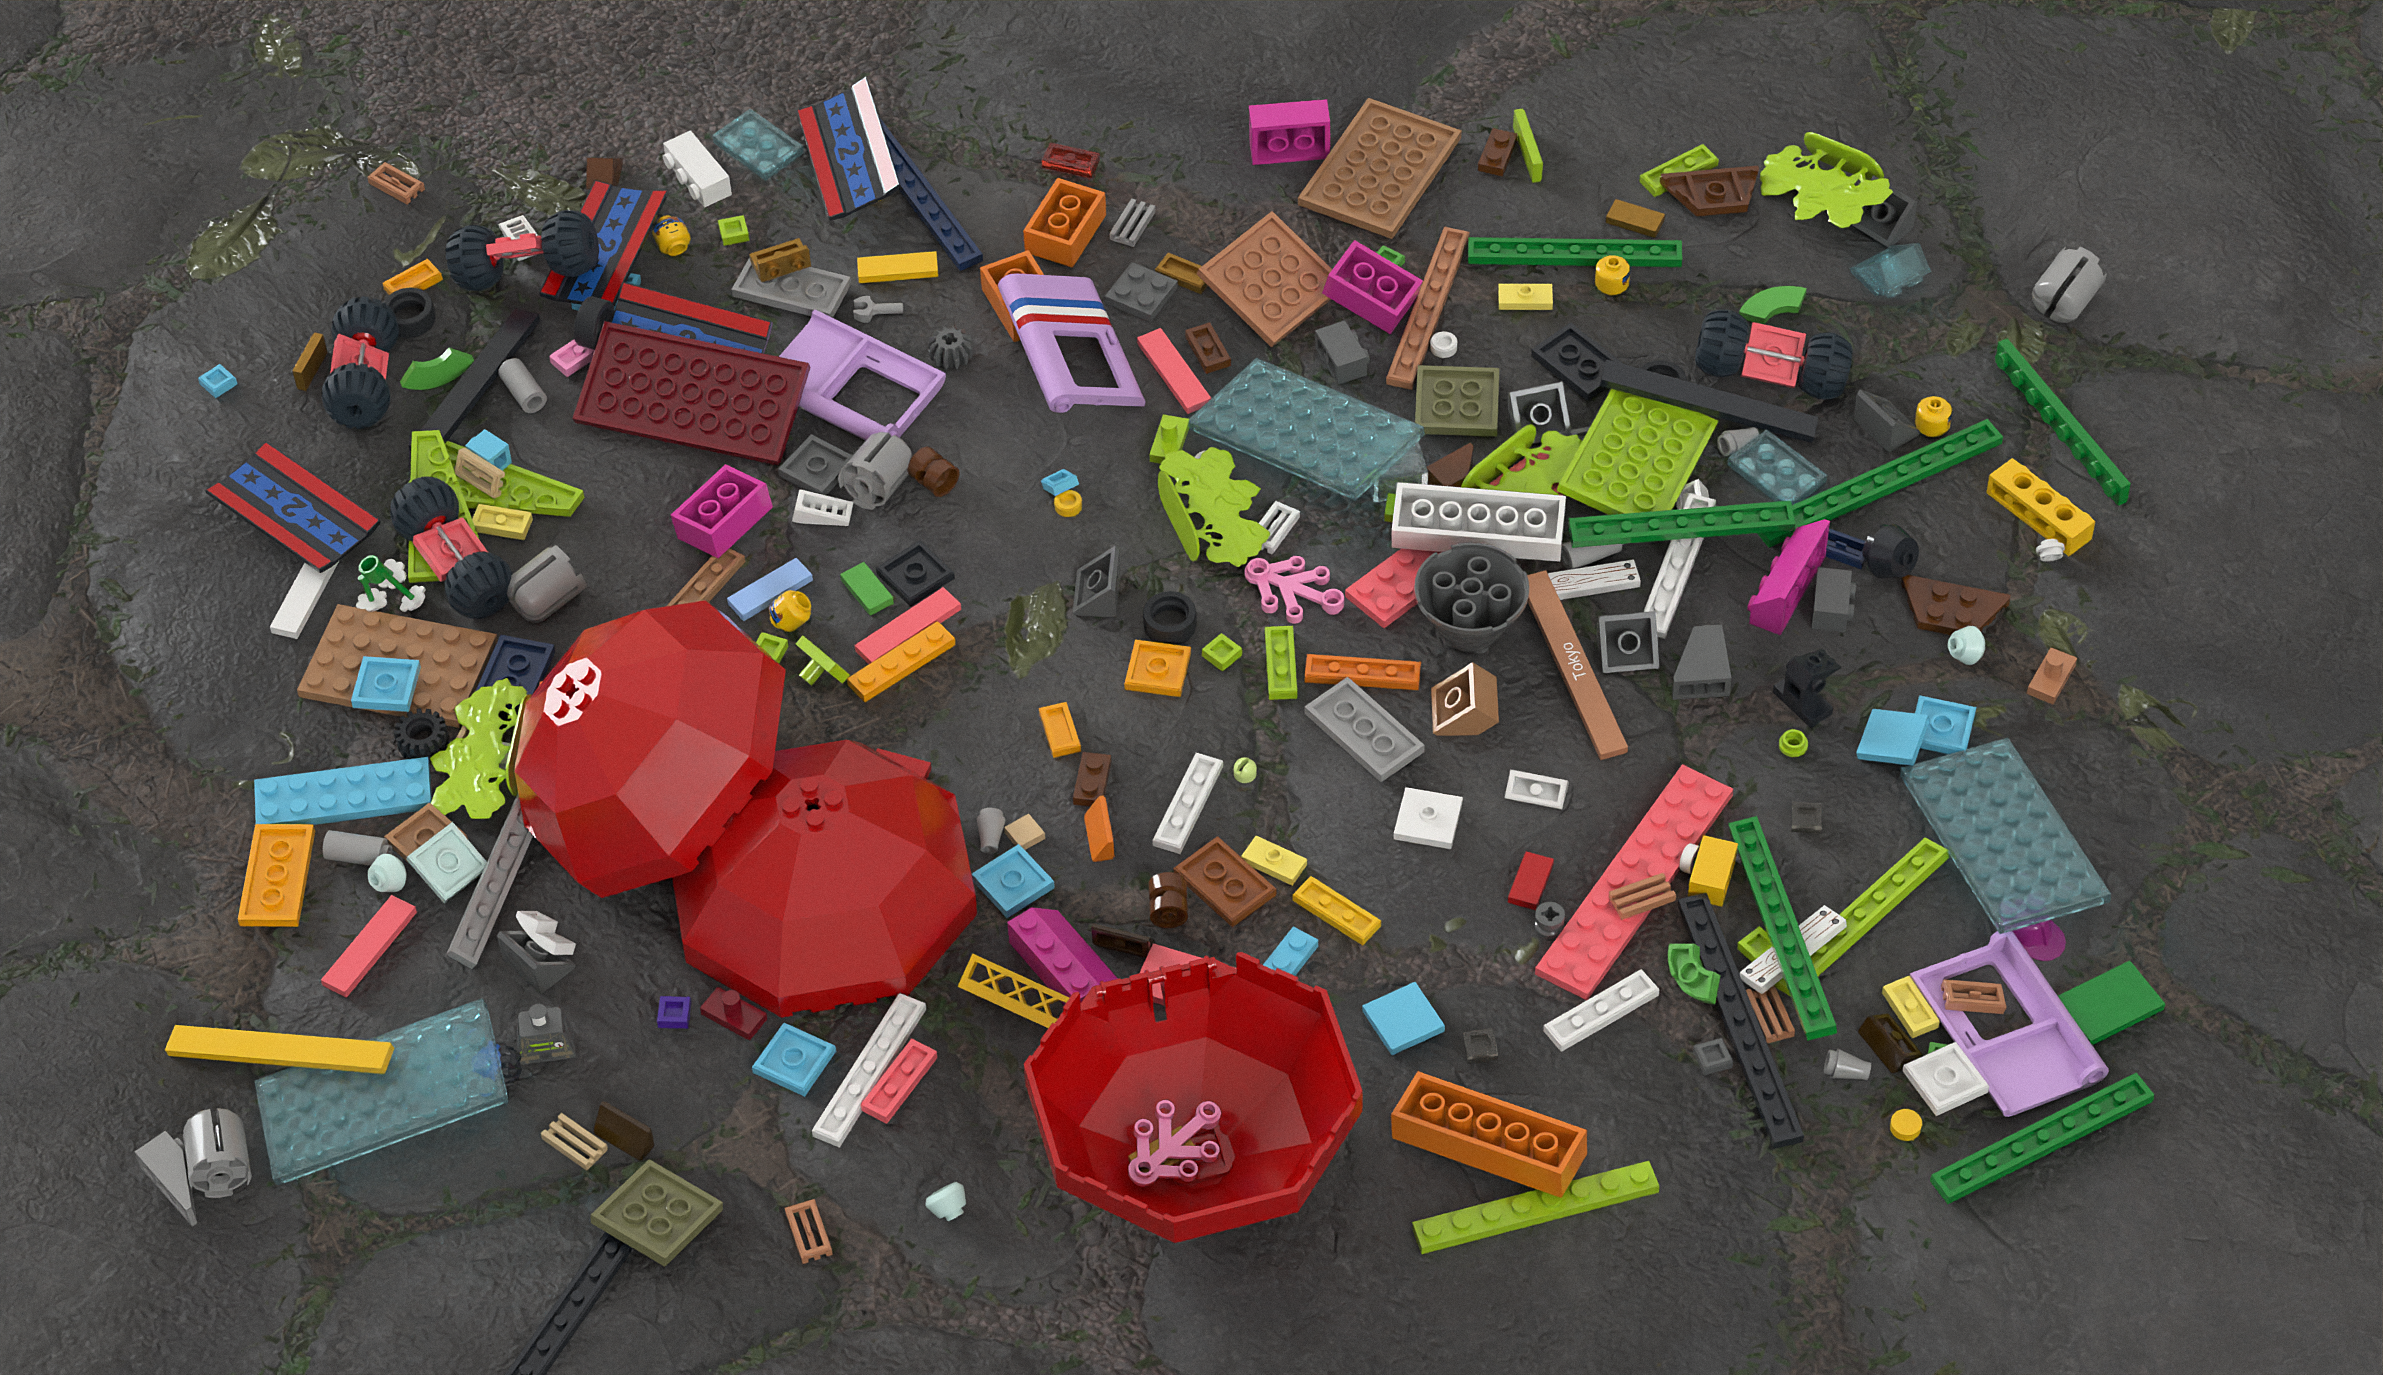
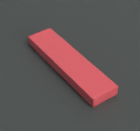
(1173, 370)
(932, 609)
(368, 946)

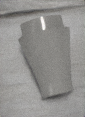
(1734, 440)
(990, 828)
(1846, 1066)

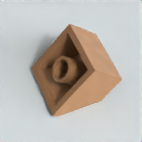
(1465, 702)

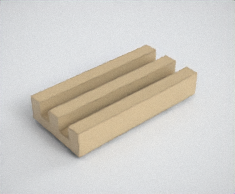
(479, 468)
(557, 1128)

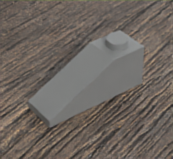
(166, 1166)

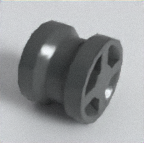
(1544, 924)

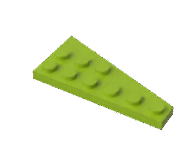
(432, 459)
(522, 491)

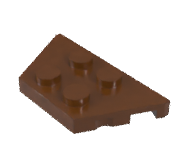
(1713, 190)
(1950, 606)

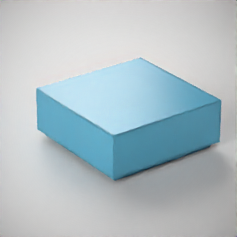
(217, 381)
(1059, 482)

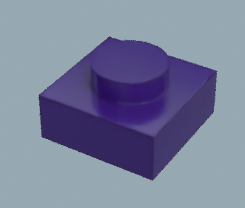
(674, 1012)

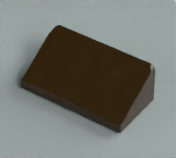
(1121, 940)
(1888, 1041)
(623, 1131)

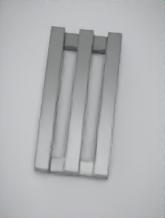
(1123, 219)

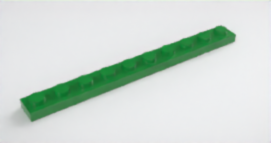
(1891, 477)
(1782, 929)

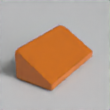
(1099, 831)

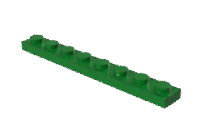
(1573, 251)
(2063, 422)
(1681, 524)
(2041, 1138)

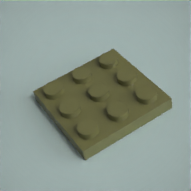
(1457, 400)
(656, 1212)

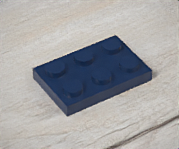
(520, 661)

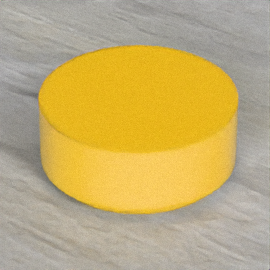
(1068, 503)
(1906, 1124)

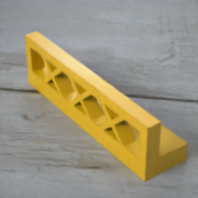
(1007, 1000)

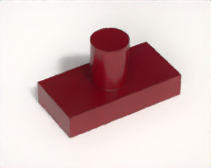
(733, 1013)

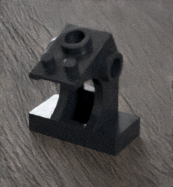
(1807, 676)

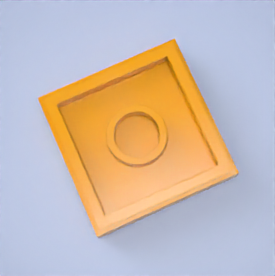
(1157, 668)

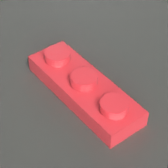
(899, 1081)

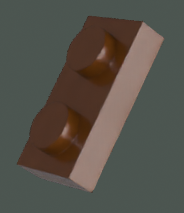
(1497, 152)
(1208, 348)
(1091, 778)

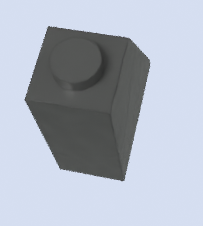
(1703, 666)

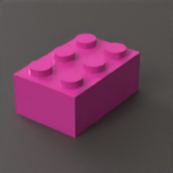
(1289, 132)
(1372, 287)
(721, 511)

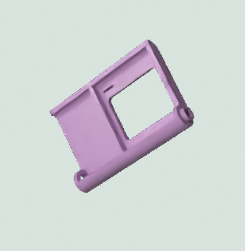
(834, 357)
(2028, 1063)

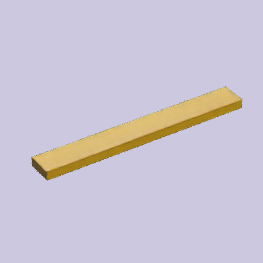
(280, 1049)

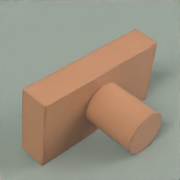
(2052, 675)

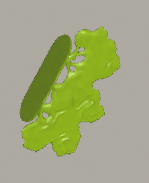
(1826, 188)
(1530, 479)
(1218, 502)
(477, 757)

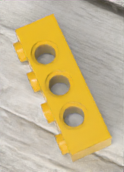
(2040, 506)

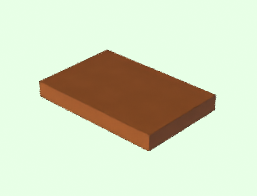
(1225, 881)

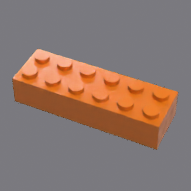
(1489, 1134)

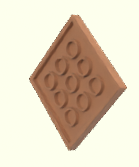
(1269, 278)

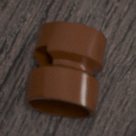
(933, 471)
(1168, 900)

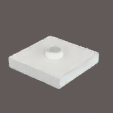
(1428, 818)
(1945, 1078)

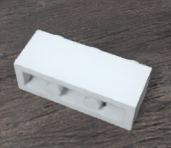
(696, 169)

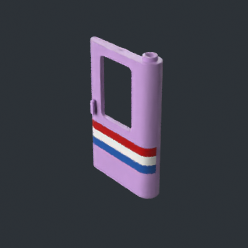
(1066, 307)

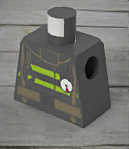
(544, 1035)

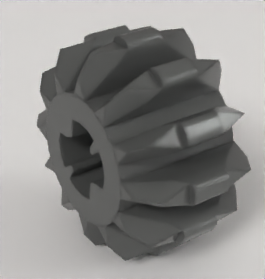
(950, 347)

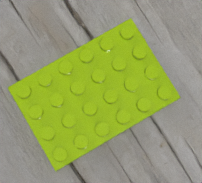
(1636, 455)

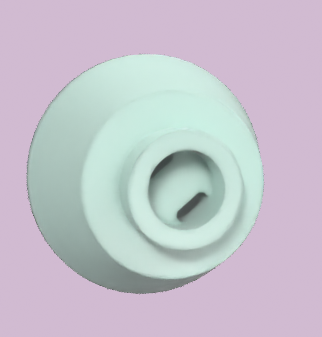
(1967, 645)
(387, 874)
(947, 1201)

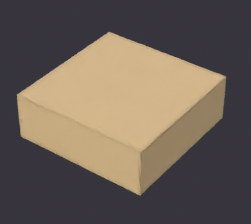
(1024, 832)

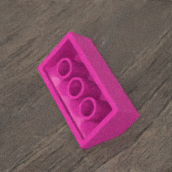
(1789, 577)
(1057, 952)

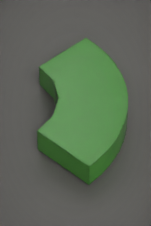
(1773, 302)
(437, 371)
(1690, 974)

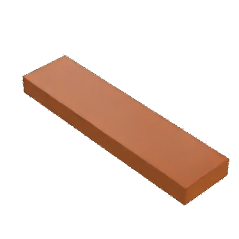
(1363, 671)

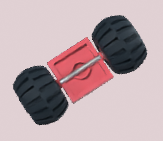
(478, 255)
(1773, 354)
(357, 382)
(473, 577)

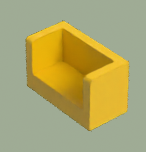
(1713, 869)

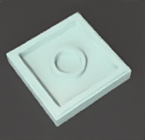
(447, 862)

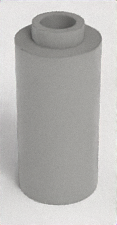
(522, 385)
(1581, 556)
(354, 847)

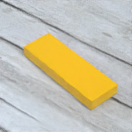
(897, 267)
(1336, 910)

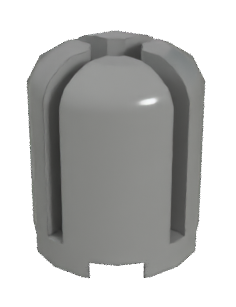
(2065, 272)
(876, 470)
(544, 585)
(229, 1160)

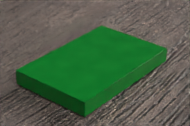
(2112, 1002)

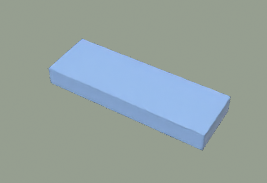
(768, 588)

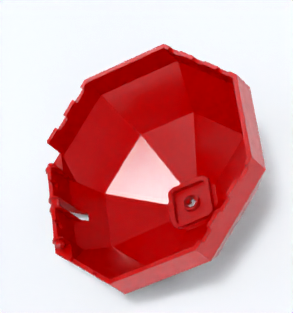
(647, 744)
(832, 897)
(1230, 1038)

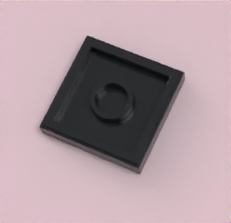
(915, 573)

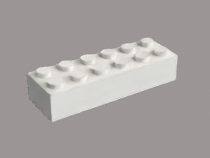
(1445, 516)

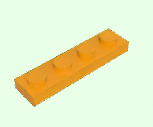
(901, 661)

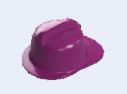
(2042, 940)

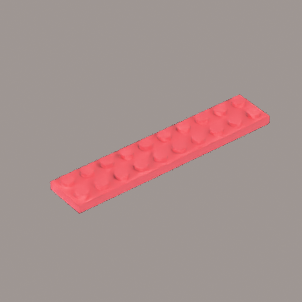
(1389, 587)
(1595, 931)

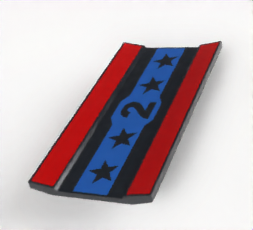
(849, 151)
(622, 226)
(689, 319)
(294, 508)

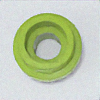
(1793, 743)

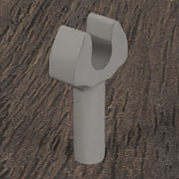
(870, 309)

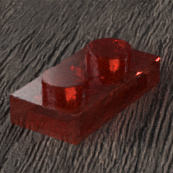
(1070, 160)

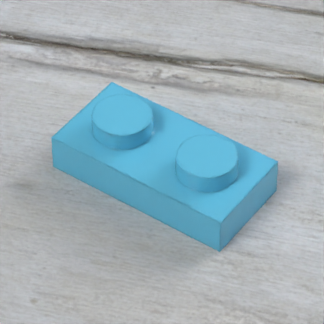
(1292, 952)

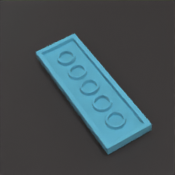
(344, 793)

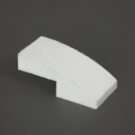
(542, 931)

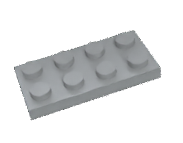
(796, 292)
(1364, 729)

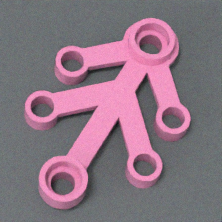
(1262, 573)
(1172, 1146)

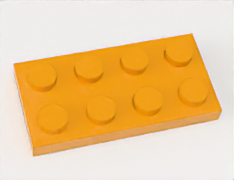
(276, 875)

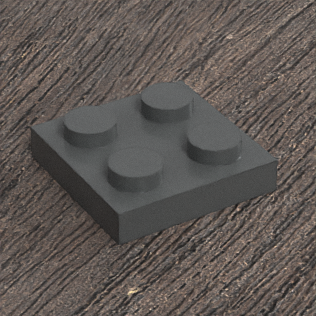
(1141, 292)
(814, 465)

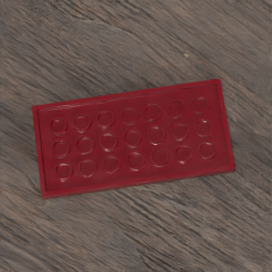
(691, 393)

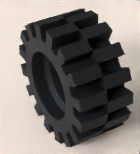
(419, 723)

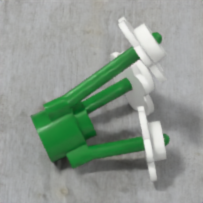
(386, 575)

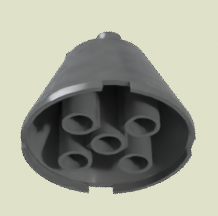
(1471, 594)

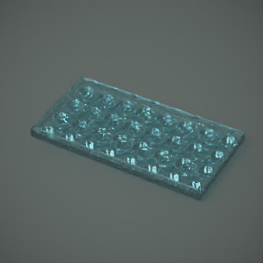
(1306, 428)
(2005, 835)
(434, 1077)

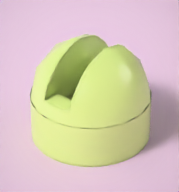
(1249, 771)

